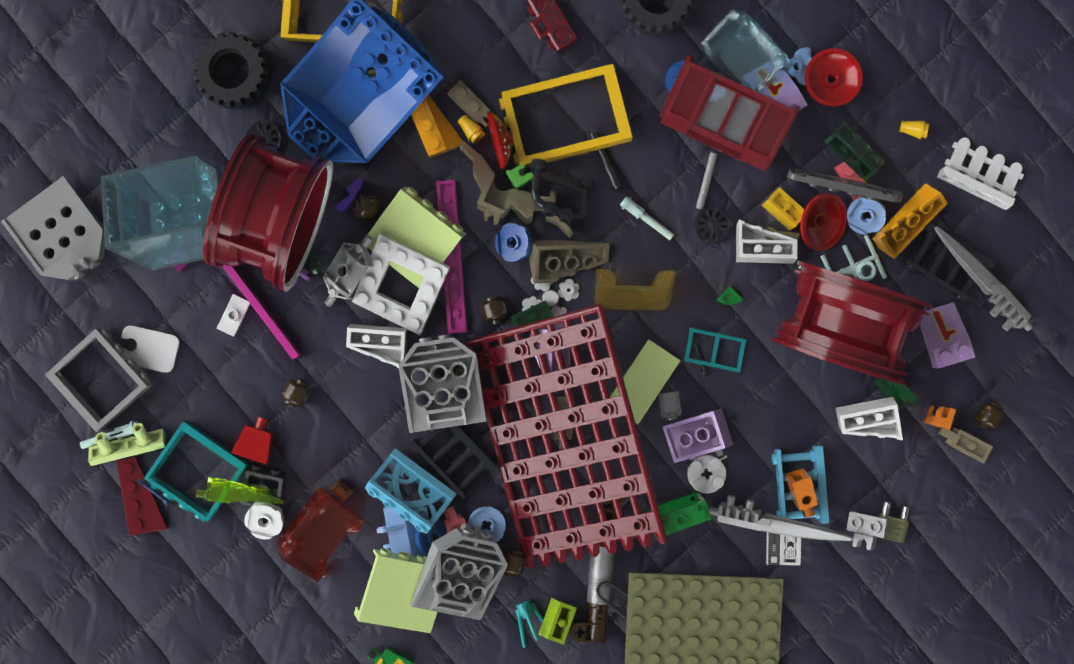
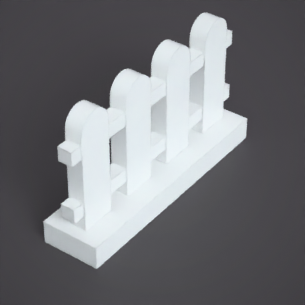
(968, 180)

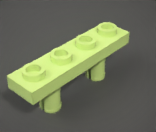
(140, 443)

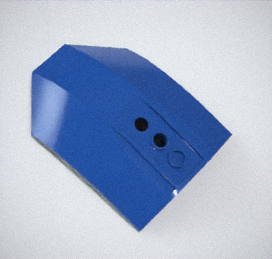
(333, 101)

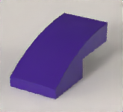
(354, 190)

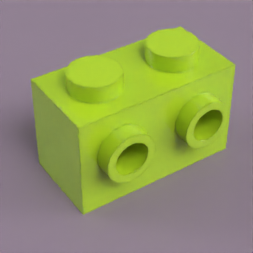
(557, 621)

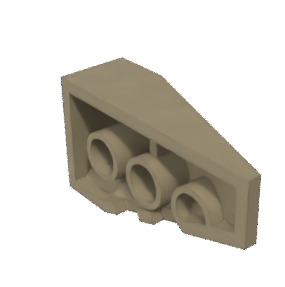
(564, 258)

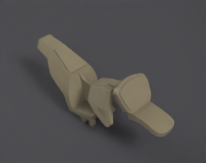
(498, 203)

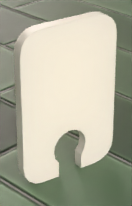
(153, 349)

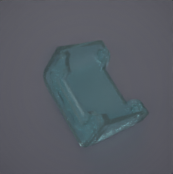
(747, 51)

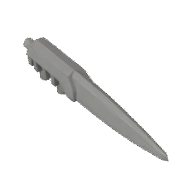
(1003, 299)
(771, 523)

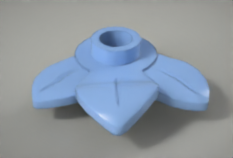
(801, 59)

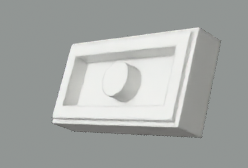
(233, 315)

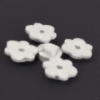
(552, 297)

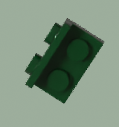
(899, 392)

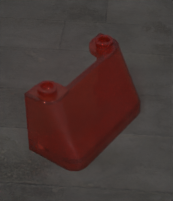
(317, 533)

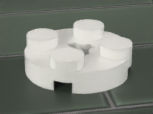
(713, 465)
(264, 510)

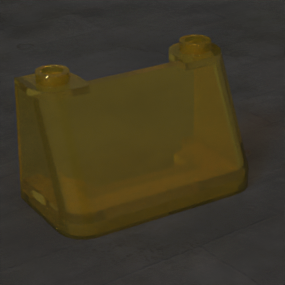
(633, 297)

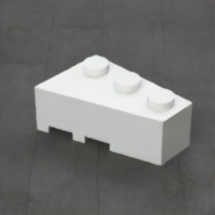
(754, 248)
(380, 342)
(871, 418)

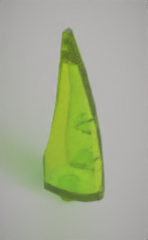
(227, 491)

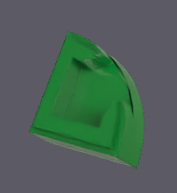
(729, 297)

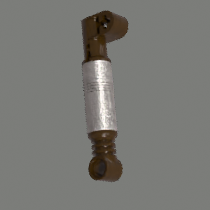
(599, 570)

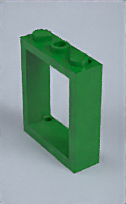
(683, 512)

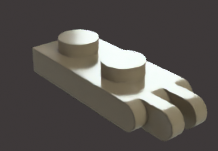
(469, 103)

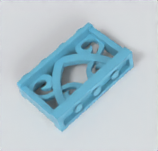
(404, 465)

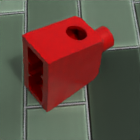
(255, 442)

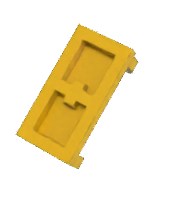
(784, 208)

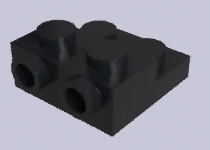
(265, 479)

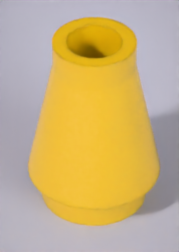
(915, 128)
(471, 129)

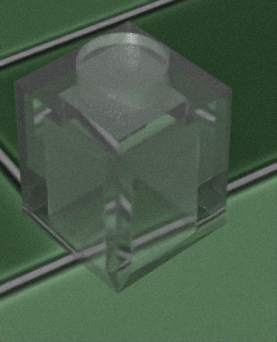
(669, 405)

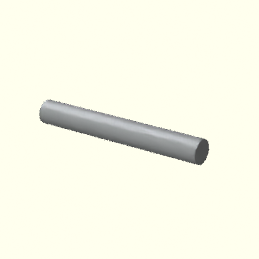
(706, 181)

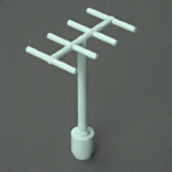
(862, 270)

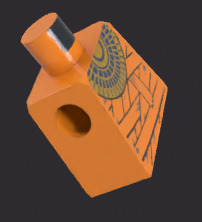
(802, 491)

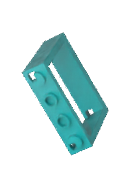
(172, 493)

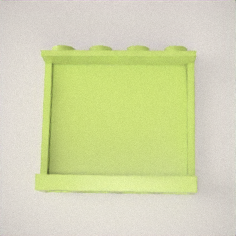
(419, 227)
(391, 592)

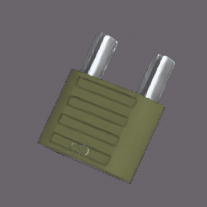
(896, 527)

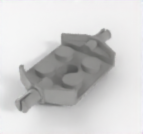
(356, 260)

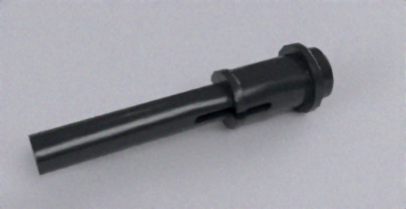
(610, 170)

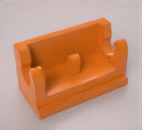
(942, 418)

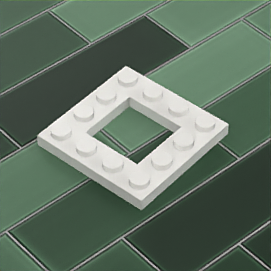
(432, 270)

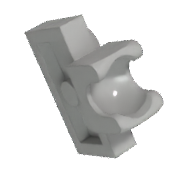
(866, 528)

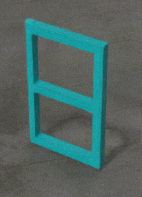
(717, 336)

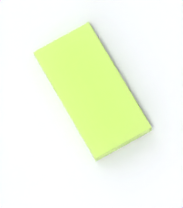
(647, 377)

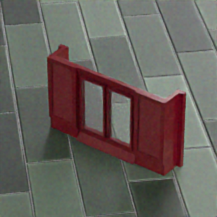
(727, 115)

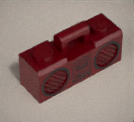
(557, 28)

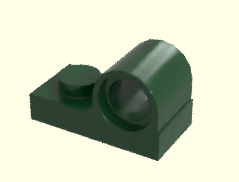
(532, 314)

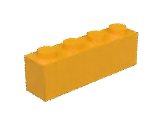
(435, 129)
(910, 220)

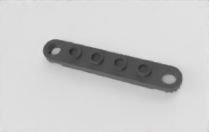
(852, 187)

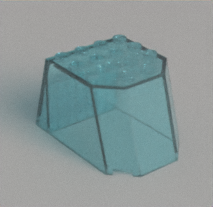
(159, 212)

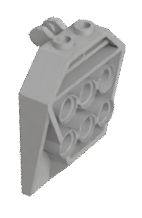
(36, 214)
(444, 354)
(462, 548)

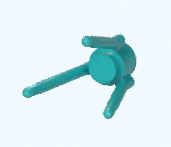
(526, 610)

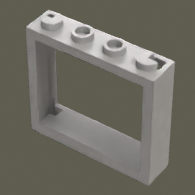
(78, 401)

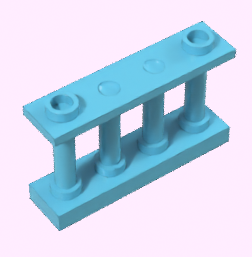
(817, 474)

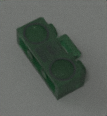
(854, 151)

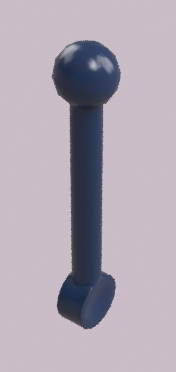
(166, 501)

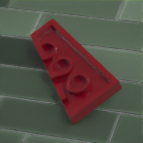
(140, 506)

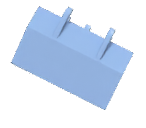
(400, 532)

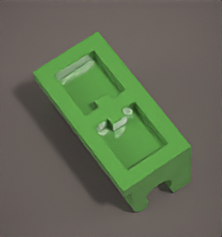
(518, 177)

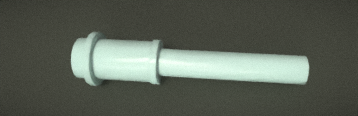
(638, 212)
(127, 431)

